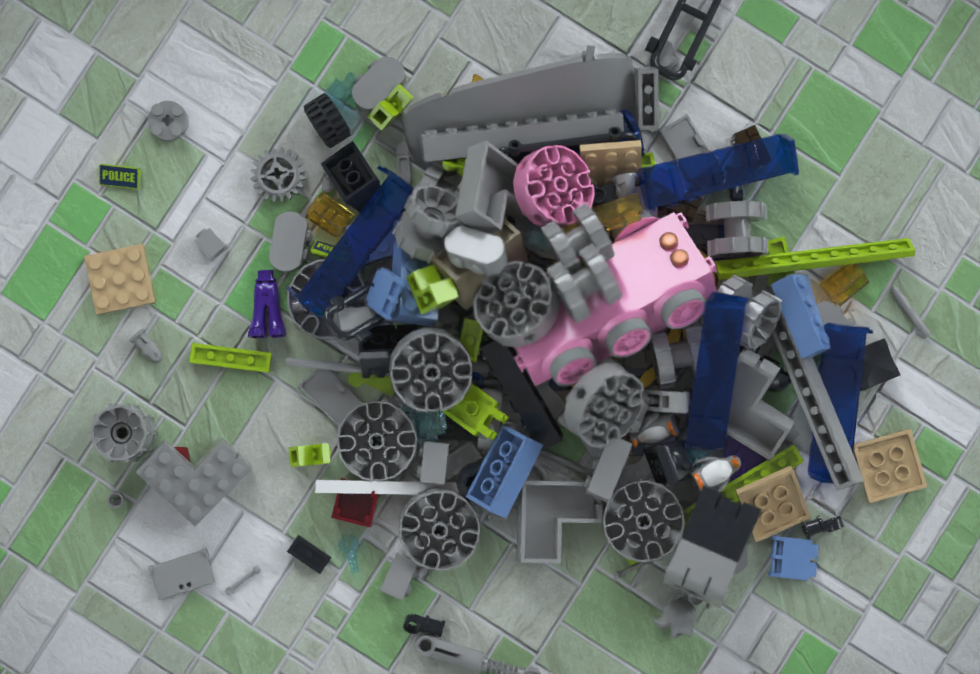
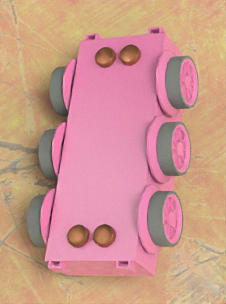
(661, 287)

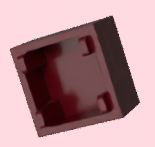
(355, 507)

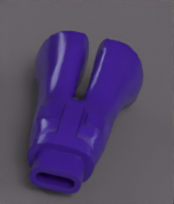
(266, 295)

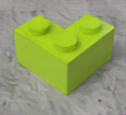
(429, 290)

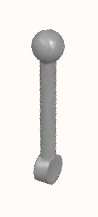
(617, 574)
(230, 590)

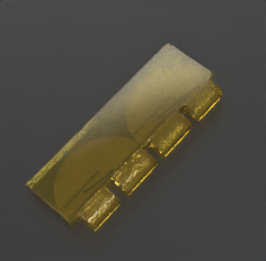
(614, 212)

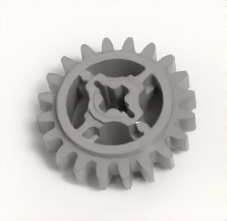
(275, 158)

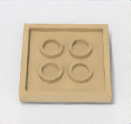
(610, 160)
(120, 279)
(889, 465)
(780, 502)

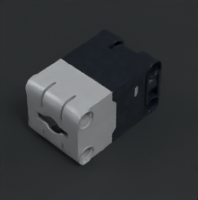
(711, 546)

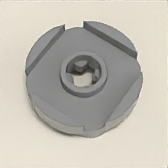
(175, 128)

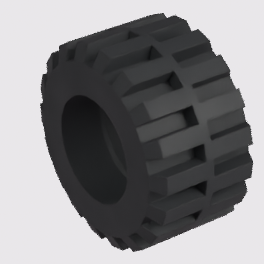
(327, 120)

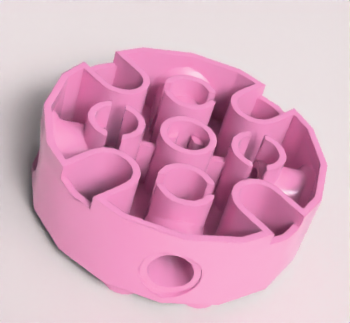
(552, 185)

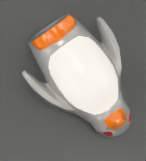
(655, 430)
(714, 472)

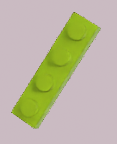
(230, 357)

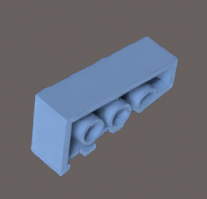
(802, 314)

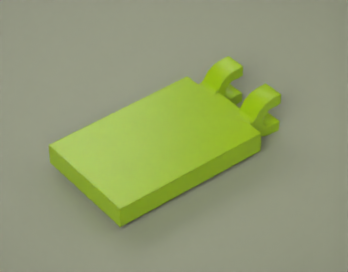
(477, 412)

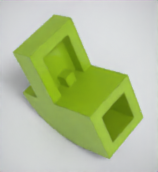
(390, 109)
(309, 455)

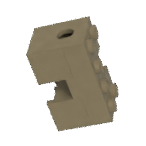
(466, 280)

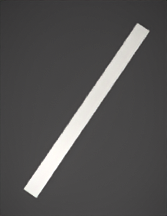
(381, 487)

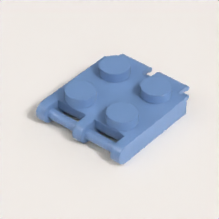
(385, 293)
(793, 558)

